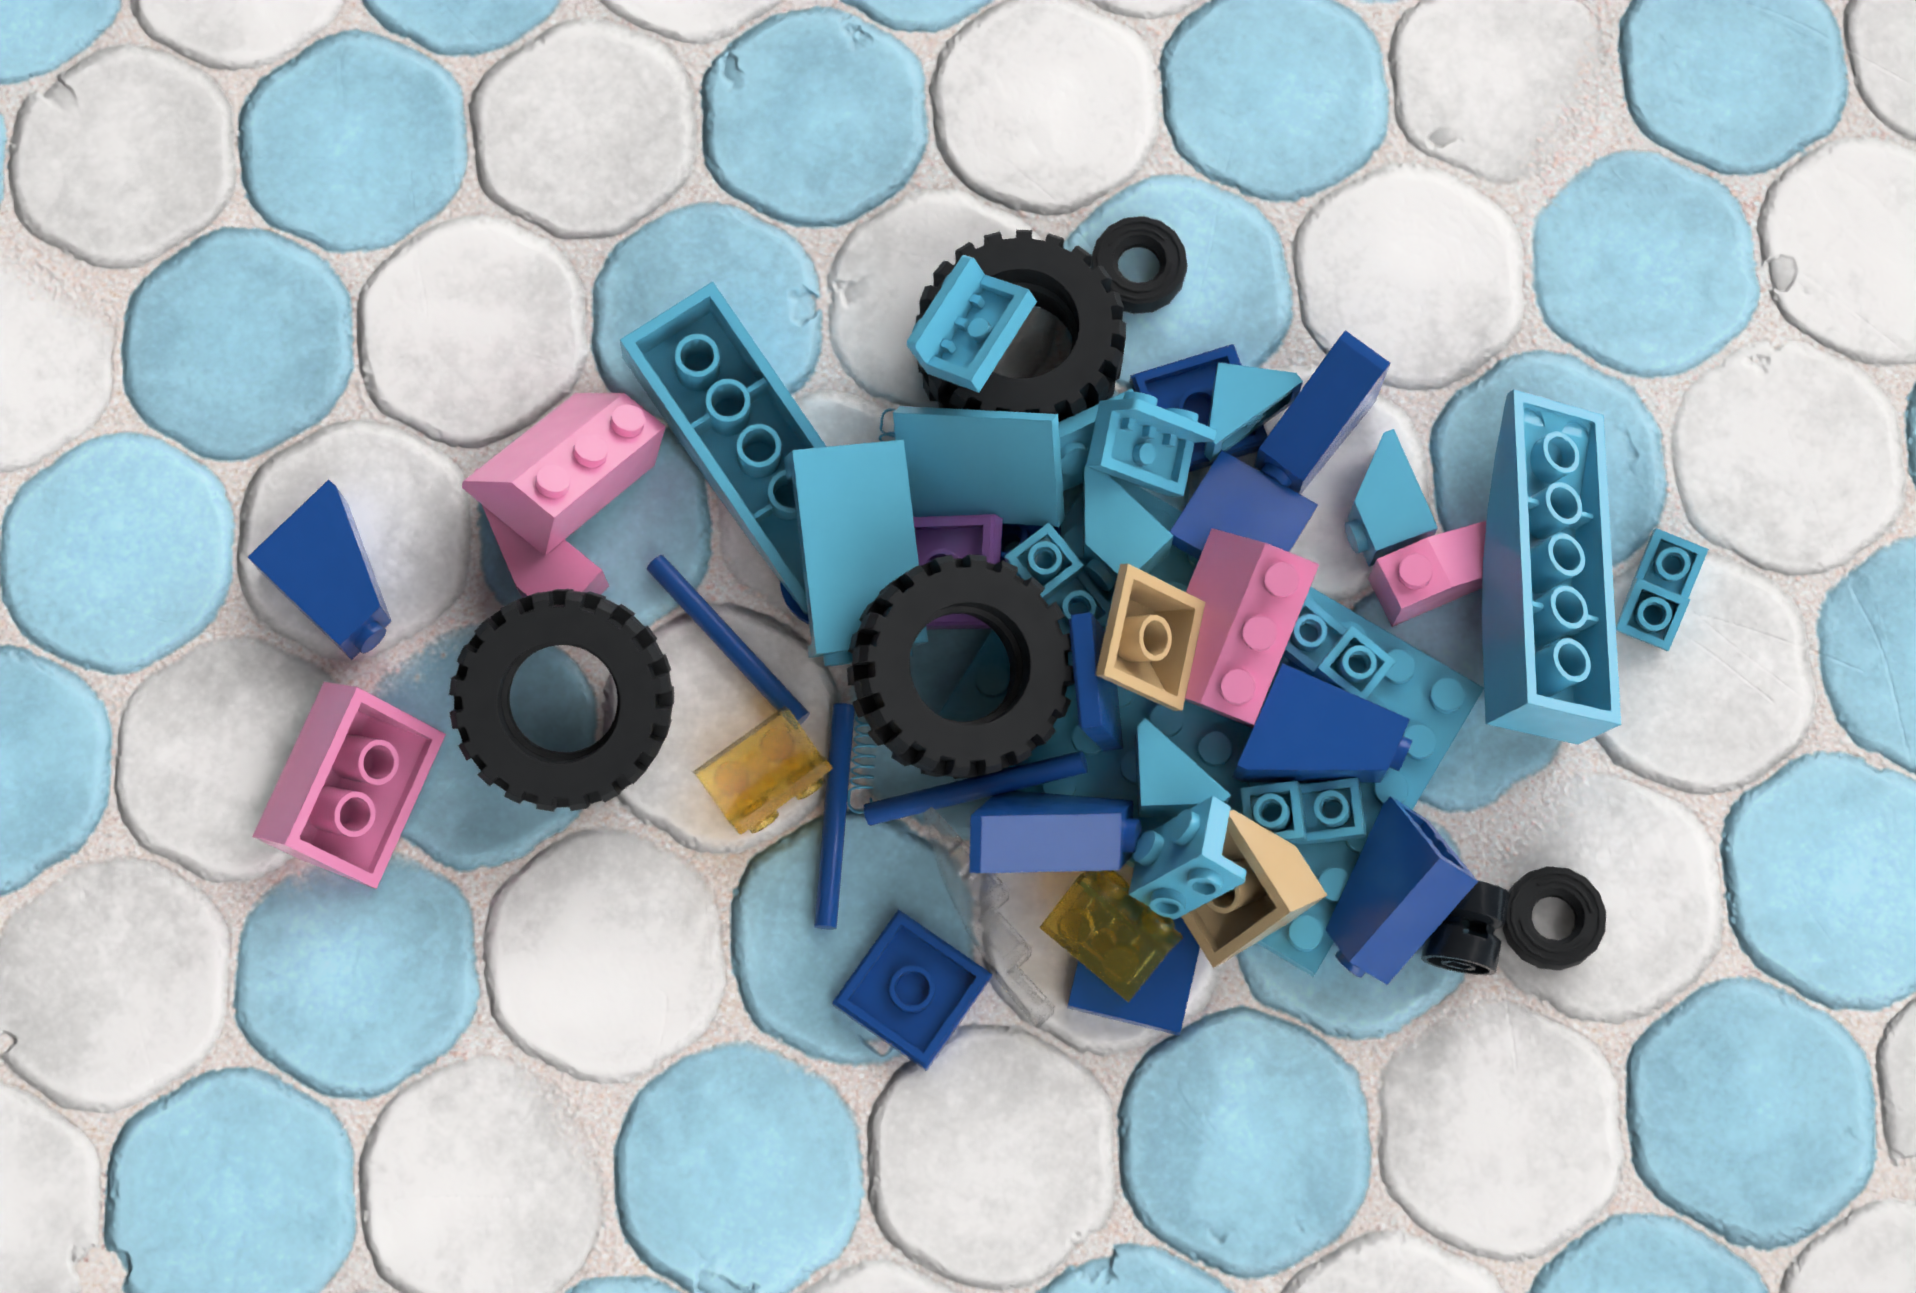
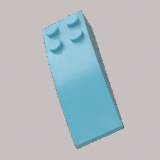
(729, 419)
(1549, 576)

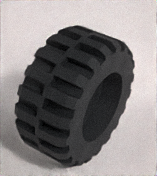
(1072, 293)
(1034, 651)
(500, 747)

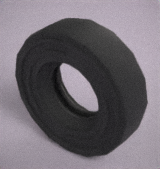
(1161, 241)
(1580, 896)

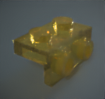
(763, 772)
(1111, 931)

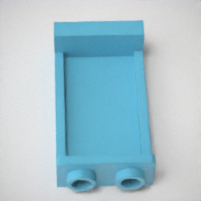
(851, 535)

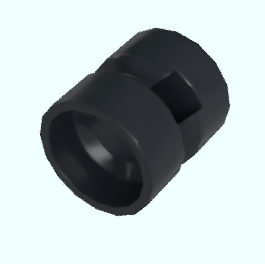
(1478, 951)

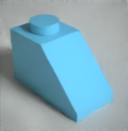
(1389, 505)
(1117, 531)

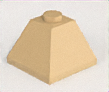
(1150, 638)
(1274, 892)

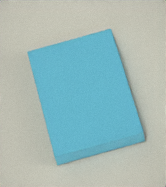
(983, 463)

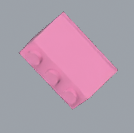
(568, 466)
(1246, 623)
(349, 784)

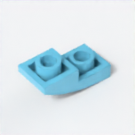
(1061, 573)
(1661, 589)
(1336, 653)
(1308, 811)

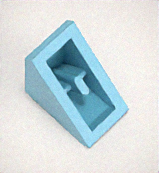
(1246, 400)
(1168, 777)

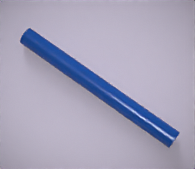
(725, 638)
(976, 788)
(834, 817)

